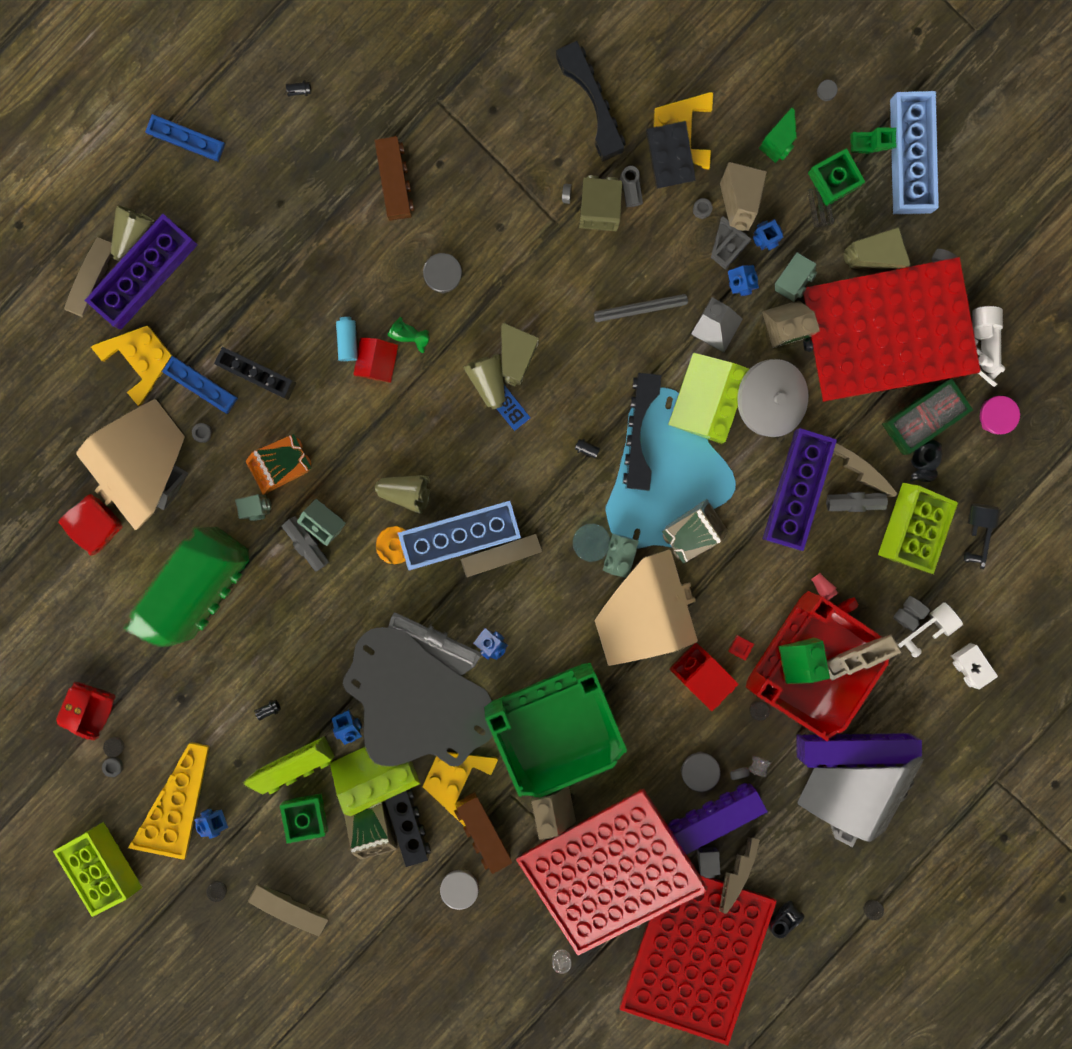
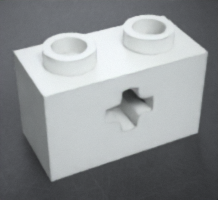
(982, 672)

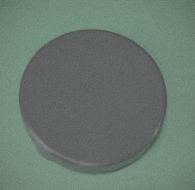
(442, 272)
(700, 771)

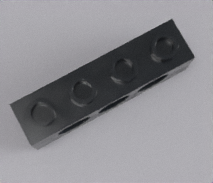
(255, 373)
(411, 854)

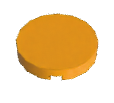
(389, 537)

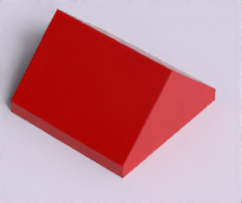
(376, 359)

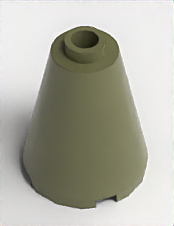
(127, 230)
(488, 380)
(405, 491)

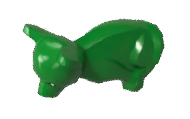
(405, 333)

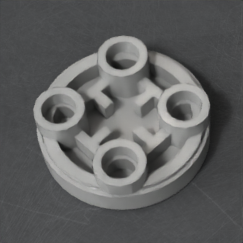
(459, 889)

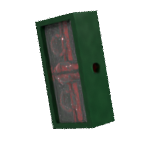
(927, 416)

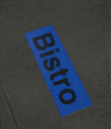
(513, 411)

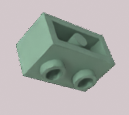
(795, 277)
(253, 507)
(321, 522)
(620, 555)

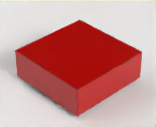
(741, 647)

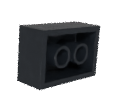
(670, 154)

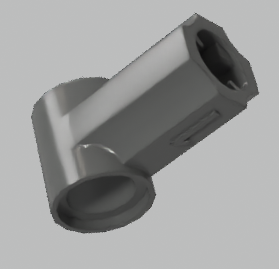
(632, 188)

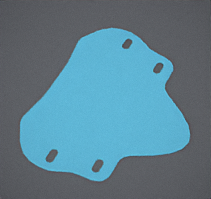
(682, 476)

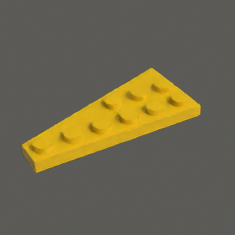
(172, 816)

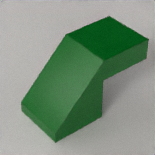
(874, 141)

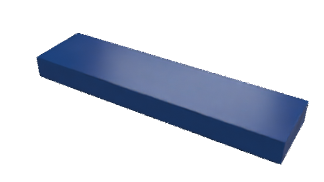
(185, 138)
(199, 384)

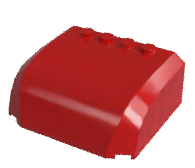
(828, 704)

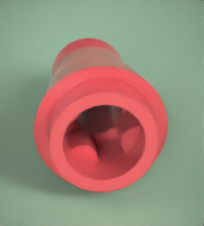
(824, 587)

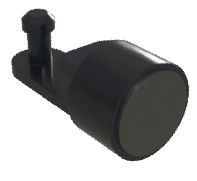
(982, 516)

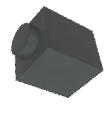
(708, 862)

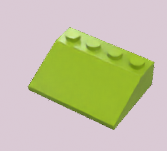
(708, 397)
(918, 528)
(290, 767)
(364, 783)
(98, 869)

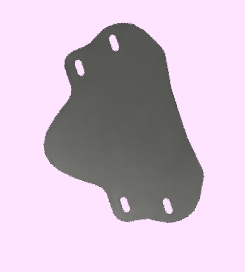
(414, 701)

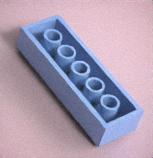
(915, 153)
(459, 535)

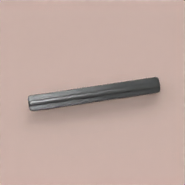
(639, 308)

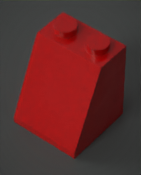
(703, 676)

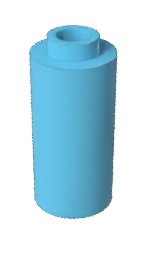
(346, 339)

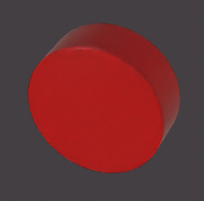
(848, 605)

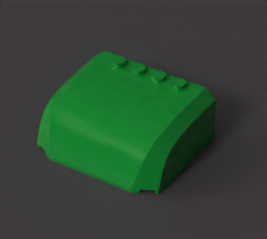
(189, 588)
(555, 732)

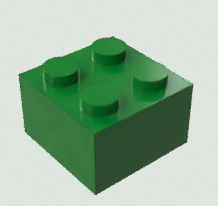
(836, 177)
(304, 818)

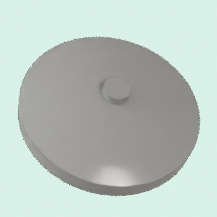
(772, 398)

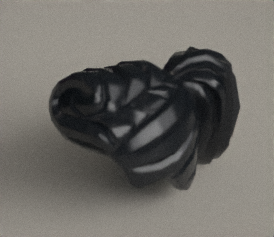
(927, 459)

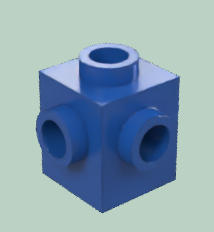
(771, 229)
(743, 280)
(491, 644)
(346, 727)
(211, 823)

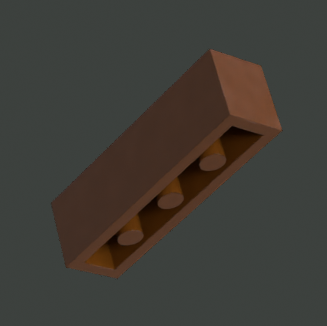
(393, 178)
(483, 833)

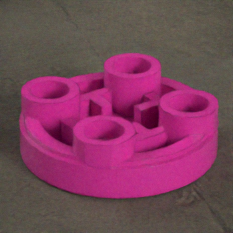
(999, 415)

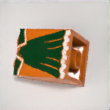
(278, 463)

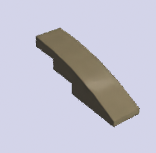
(89, 276)
(867, 474)
(501, 555)
(862, 657)
(735, 882)
(287, 910)

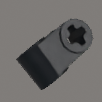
(784, 917)

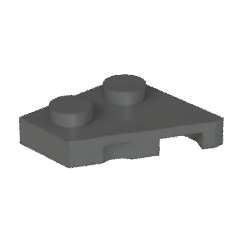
(728, 244)

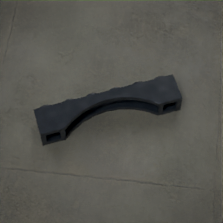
(574, 65)
(646, 391)

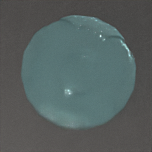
(591, 542)

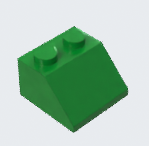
(779, 141)
(804, 661)

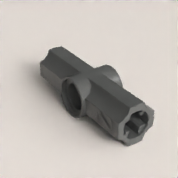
(857, 502)
(305, 544)

